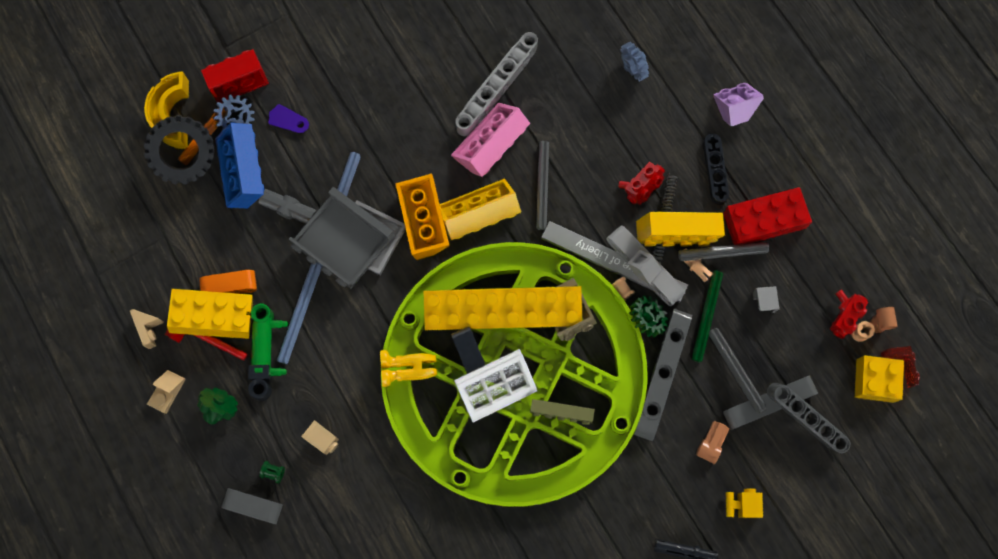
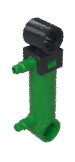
(260, 369)

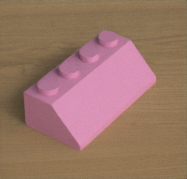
(491, 139)

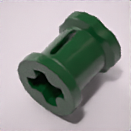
(272, 472)

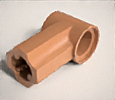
(884, 319)
(711, 447)

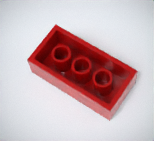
(767, 217)

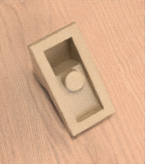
(143, 325)
(166, 390)

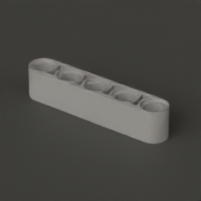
(664, 284)

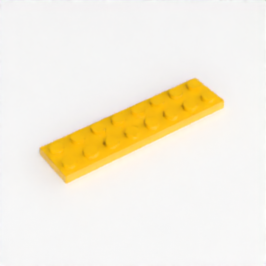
(502, 308)

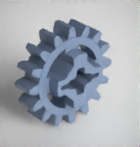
(634, 61)
(228, 108)

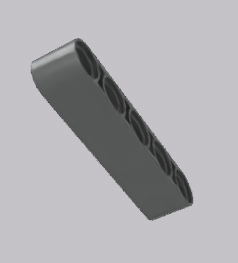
(745, 413)
(816, 422)

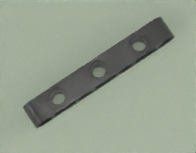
(666, 360)

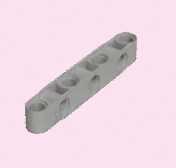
(496, 84)

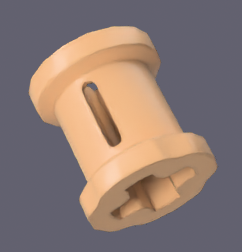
(623, 288)
(867, 327)

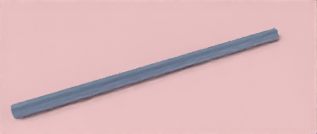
(313, 274)

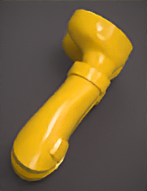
(413, 360)

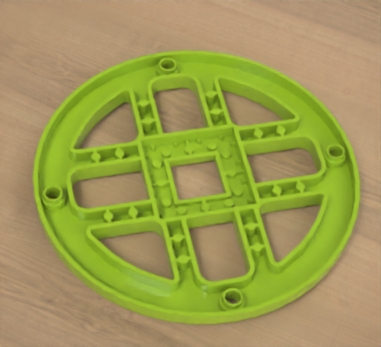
(598, 447)

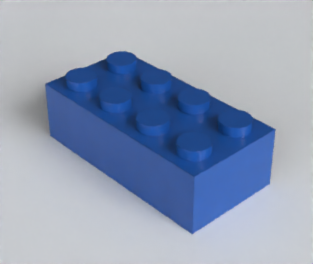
(239, 165)

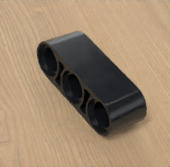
(468, 350)

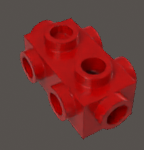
(644, 183)
(850, 311)

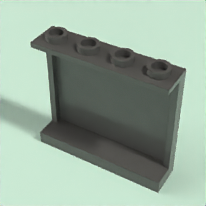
(342, 239)

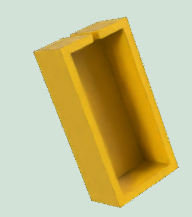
(680, 228)
(210, 313)

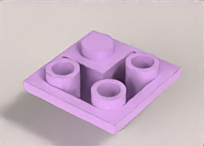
(738, 103)

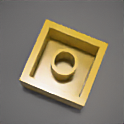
(879, 379)

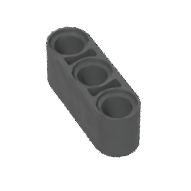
(251, 506)

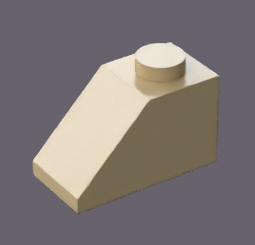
(320, 438)

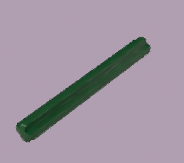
(707, 316)

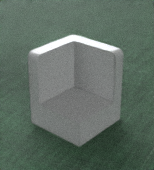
(644, 266)
(767, 299)

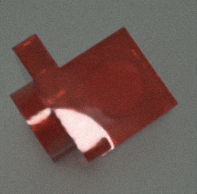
(908, 356)

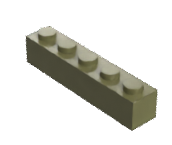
(562, 411)

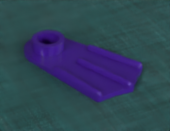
(287, 119)

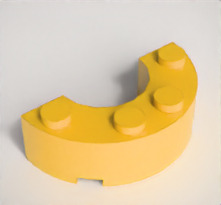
(160, 102)

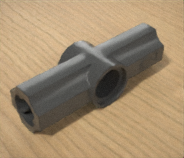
(286, 206)

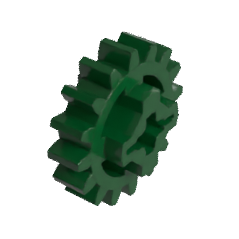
(648, 316)

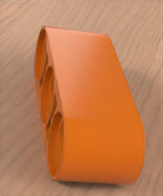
(232, 282)

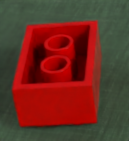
(235, 76)

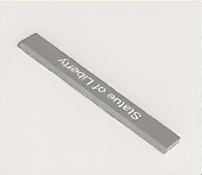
(592, 252)

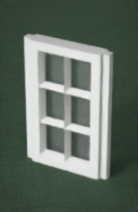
(495, 385)

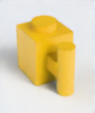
(748, 504)

